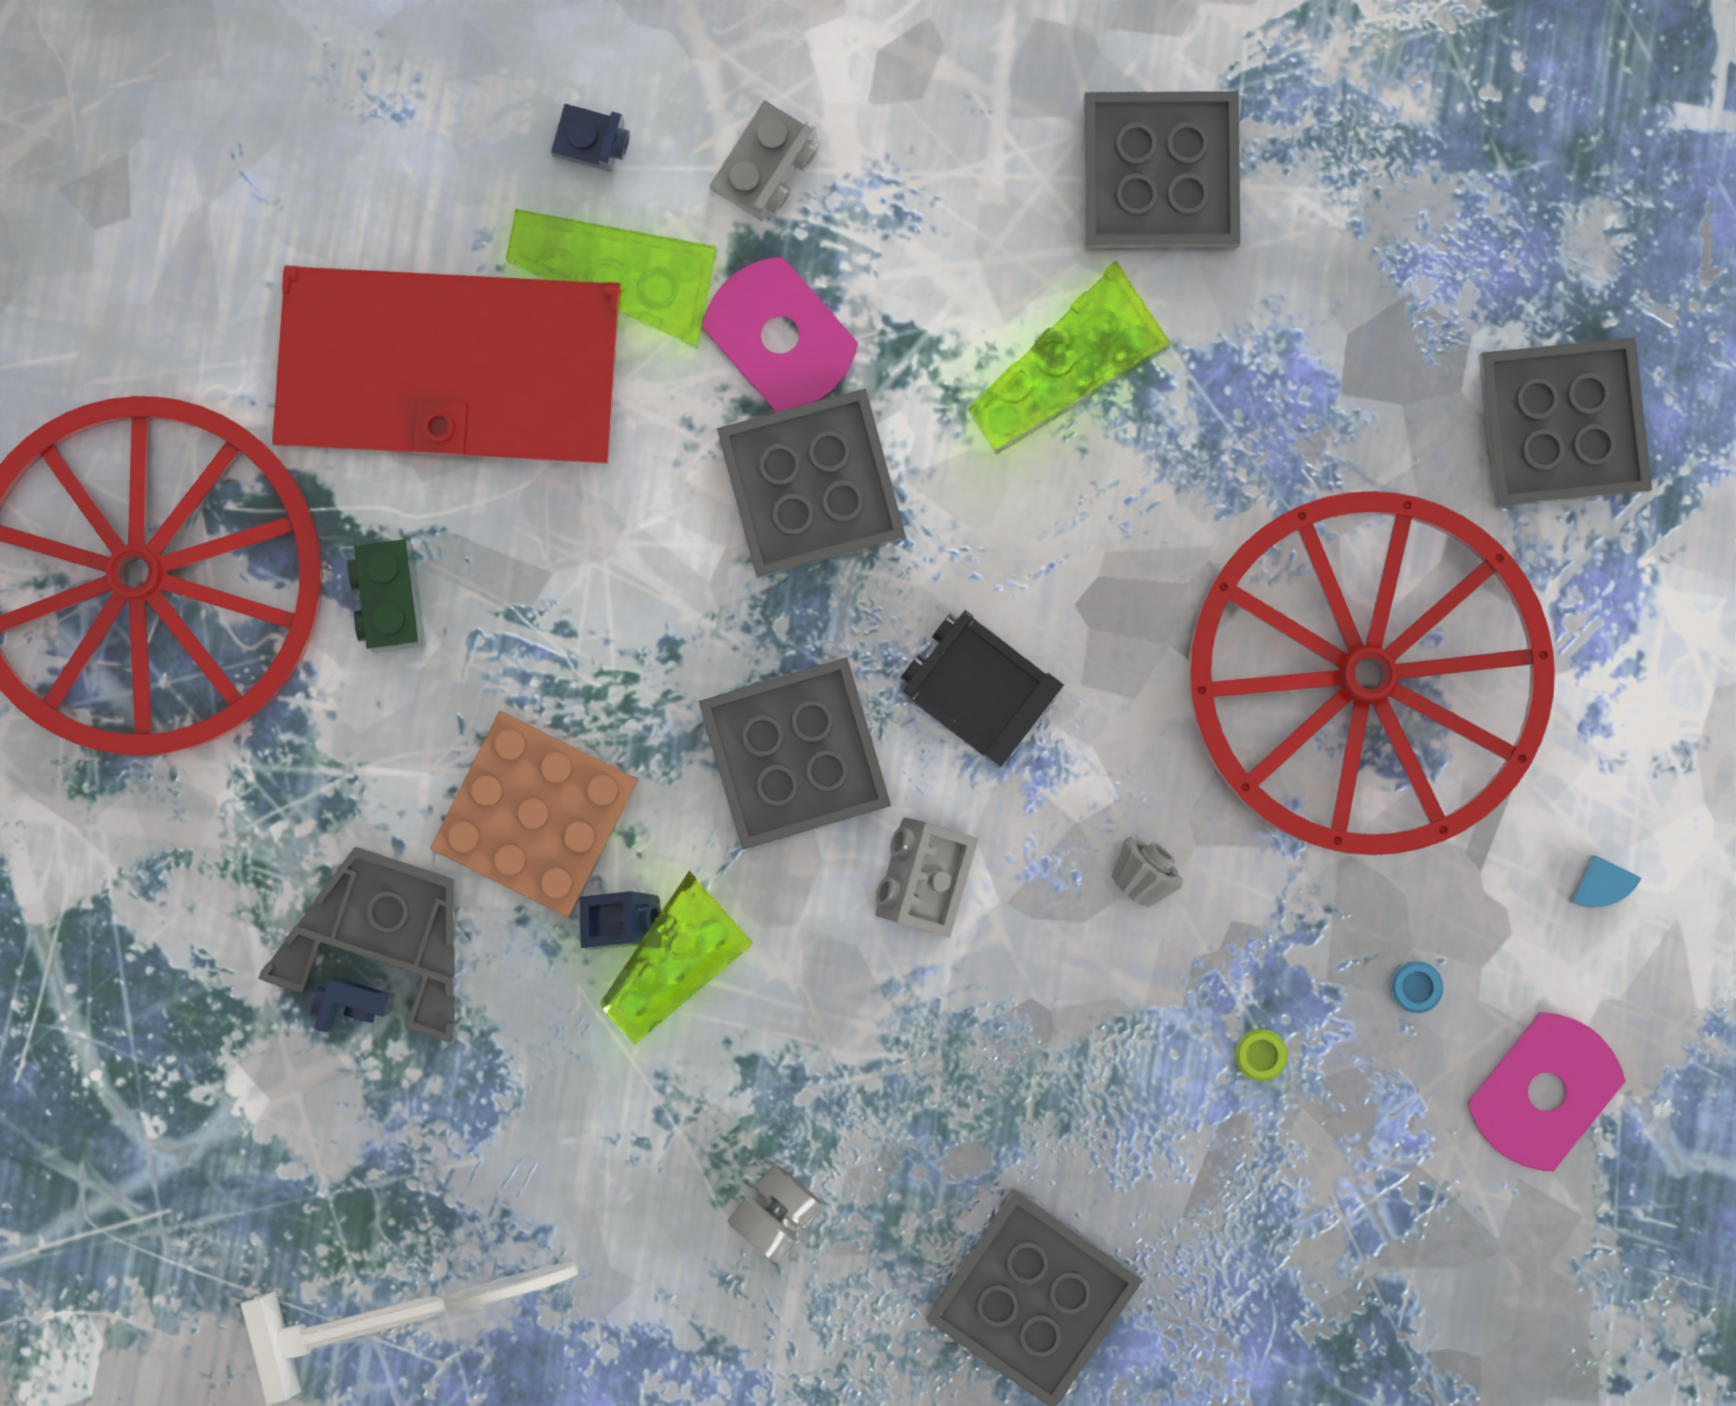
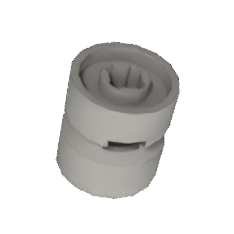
(765, 1228)

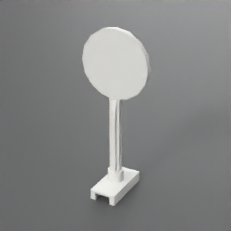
(277, 1346)

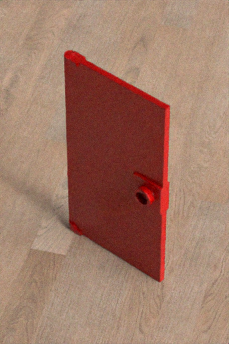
(446, 364)

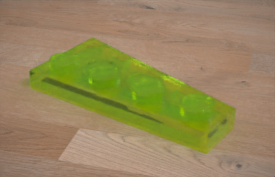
(660, 277)
(1085, 351)

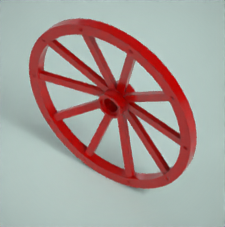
(1495, 561)
(301, 623)

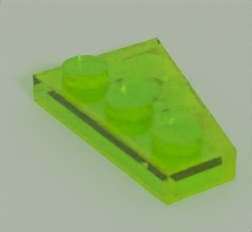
(674, 960)

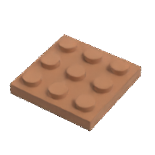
(534, 814)

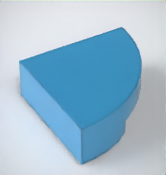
(1603, 884)

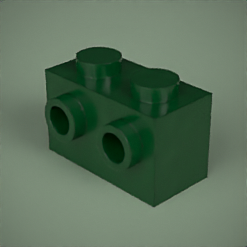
(388, 596)

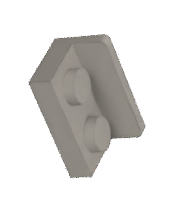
(765, 160)
(925, 876)

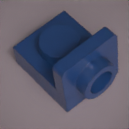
(590, 137)
(616, 919)
(360, 1002)

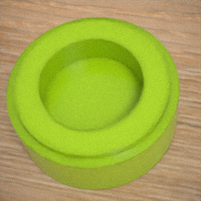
(1261, 1055)

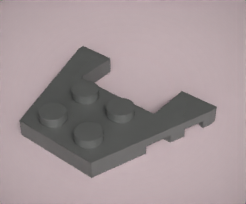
(387, 915)

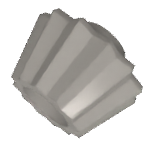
(1146, 872)

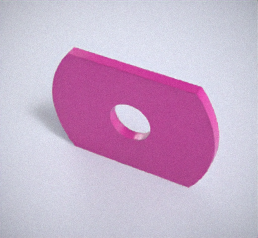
(773, 291)
(1589, 1079)

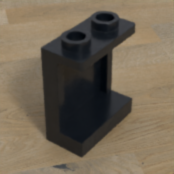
(979, 687)

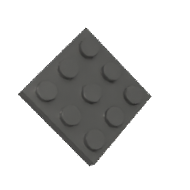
(1162, 169)
(1565, 422)
(811, 483)
(794, 753)
(1033, 1299)

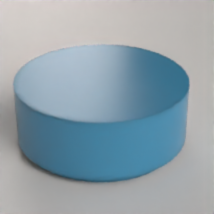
(1416, 987)

